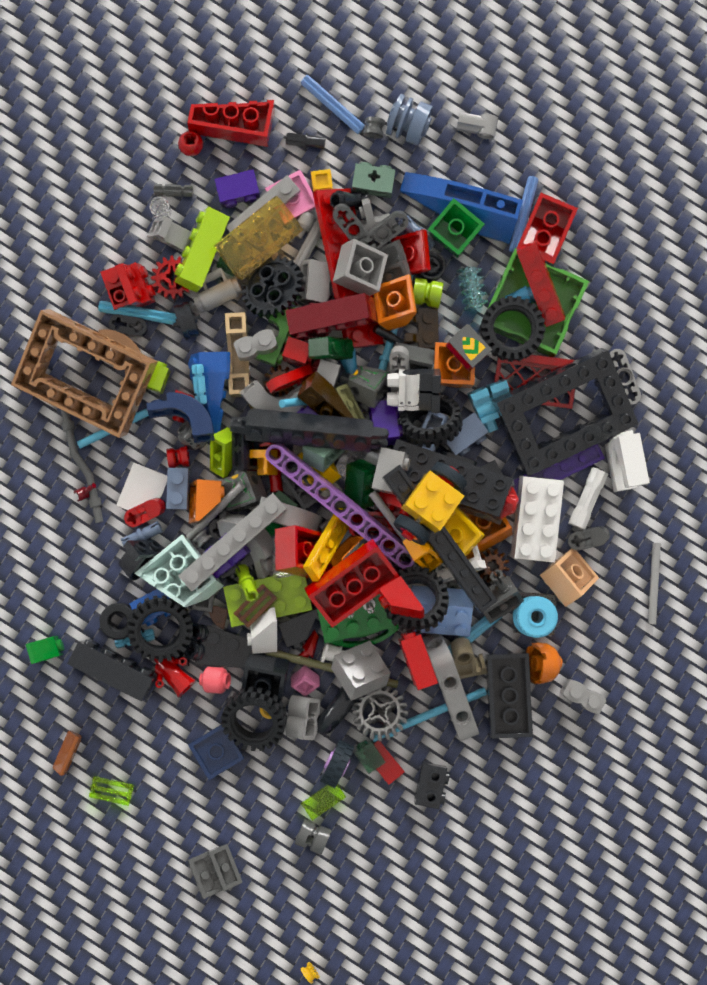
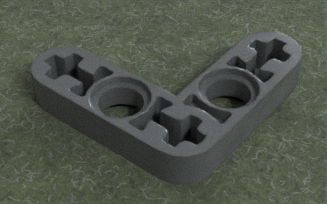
(363, 234)

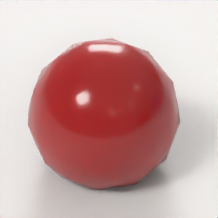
(190, 143)

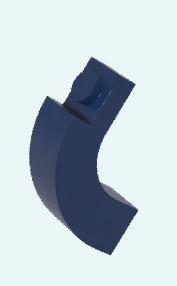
(187, 408)

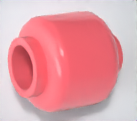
(215, 680)

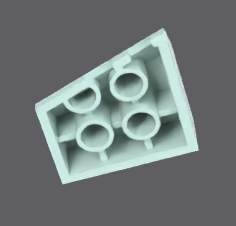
(166, 566)

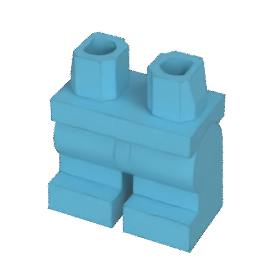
(483, 403)

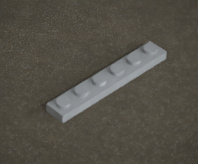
(232, 542)

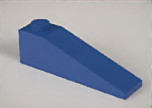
(215, 371)

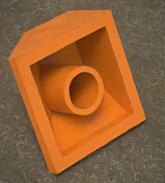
(203, 498)

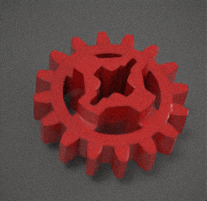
(165, 278)

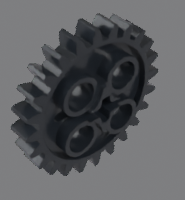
(273, 287)

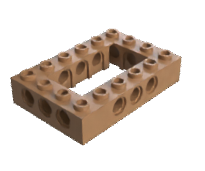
(32, 375)

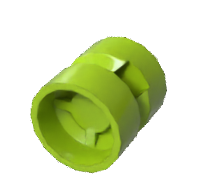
(427, 292)

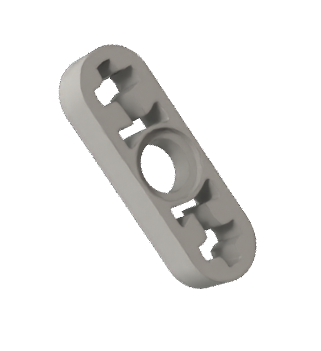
(393, 360)
(624, 361)

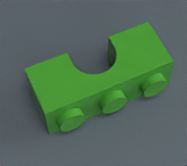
(276, 356)

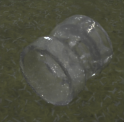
(162, 210)

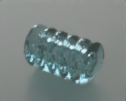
(472, 288)

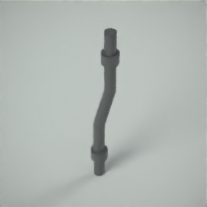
(95, 501)

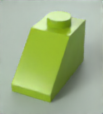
(221, 453)

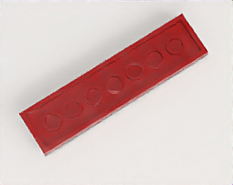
(333, 239)

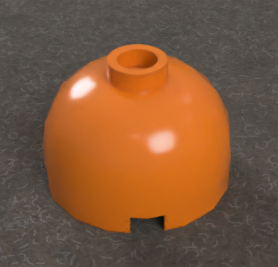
(543, 663)

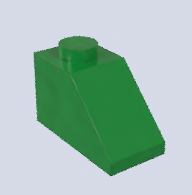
(45, 649)

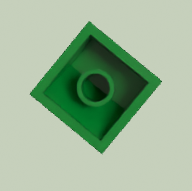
(455, 228)

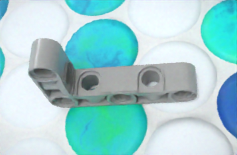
(451, 689)

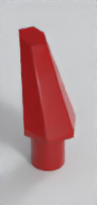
(310, 645)

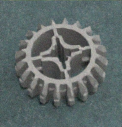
(372, 718)

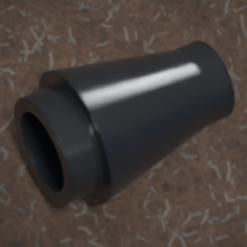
(342, 197)

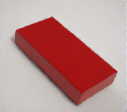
(391, 769)

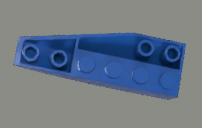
(492, 208)

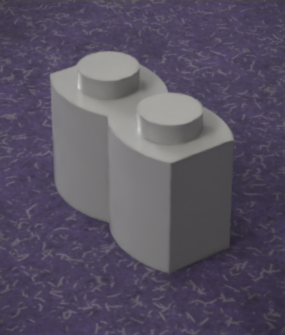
(250, 347)
(580, 694)
(302, 717)

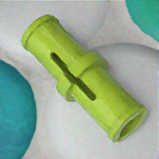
(246, 582)

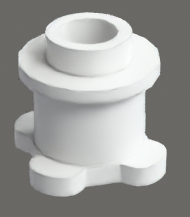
(329, 652)

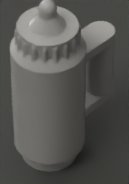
(217, 294)

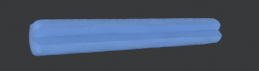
(332, 104)
(522, 220)

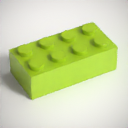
(288, 590)

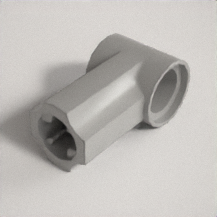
(482, 125)

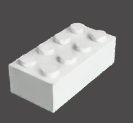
(537, 519)

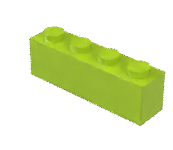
(201, 251)

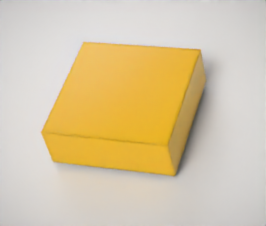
(321, 180)

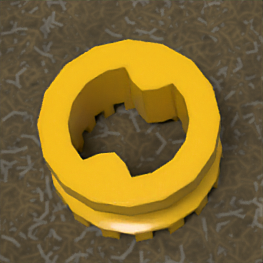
(309, 973)

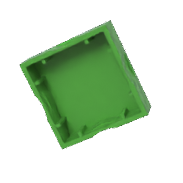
(517, 326)

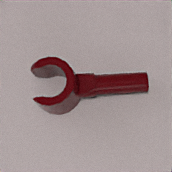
(83, 493)

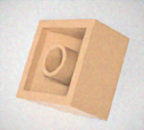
(569, 577)

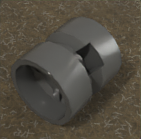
(319, 840)

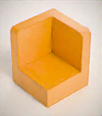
(264, 465)

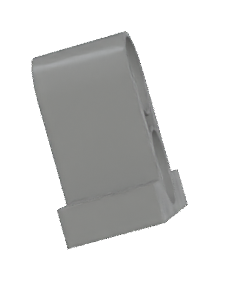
(169, 233)

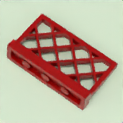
(538, 361)

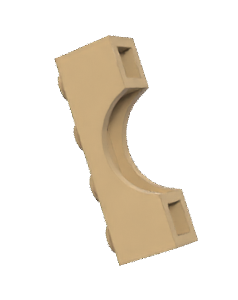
(239, 370)

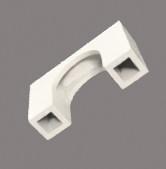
(626, 461)

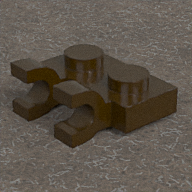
(426, 328)

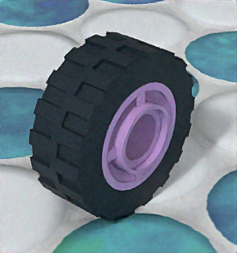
(337, 763)

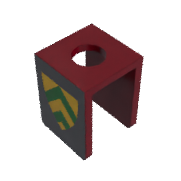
(468, 347)

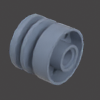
(410, 120)

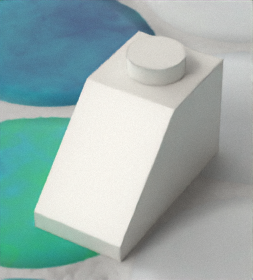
(264, 633)

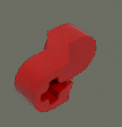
(136, 516)

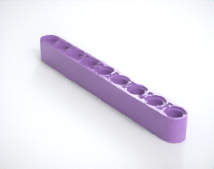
(336, 495)

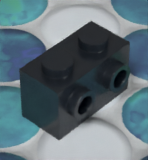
(431, 785)

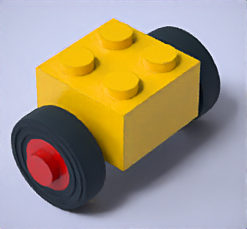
(431, 503)

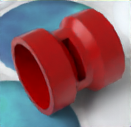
(182, 455)

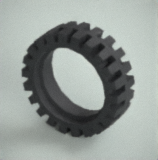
(433, 435)

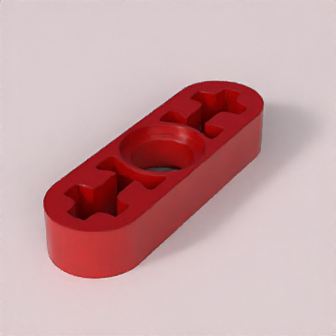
(289, 379)

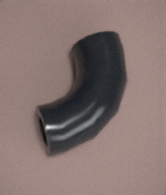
(335, 712)

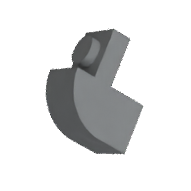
(371, 221)

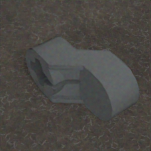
(579, 541)

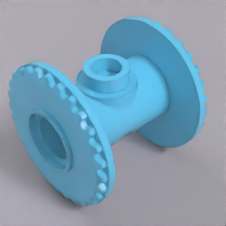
(547, 617)

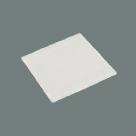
(141, 486)

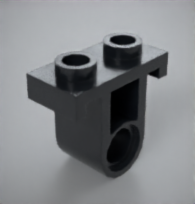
(137, 555)

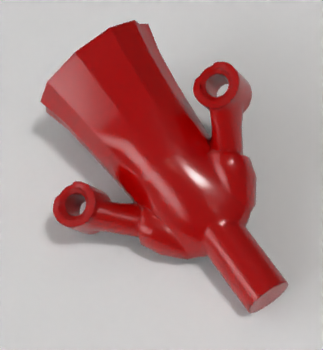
(175, 677)

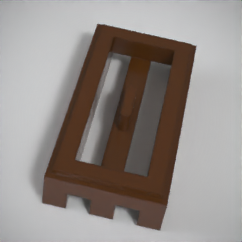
(243, 618)

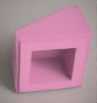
(305, 681)

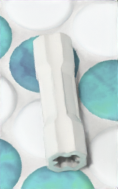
(582, 512)

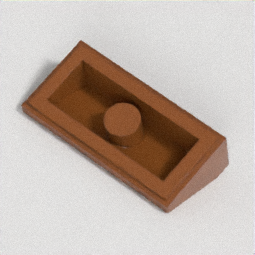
(67, 752)

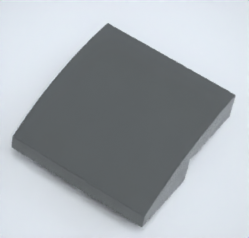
(396, 261)
(214, 871)

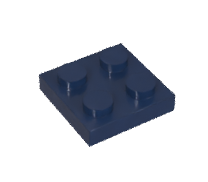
(215, 752)

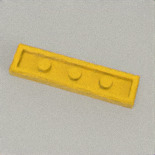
(325, 548)

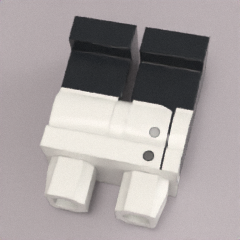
(416, 389)

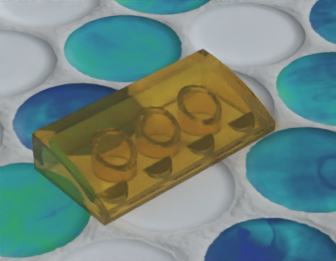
(258, 238)

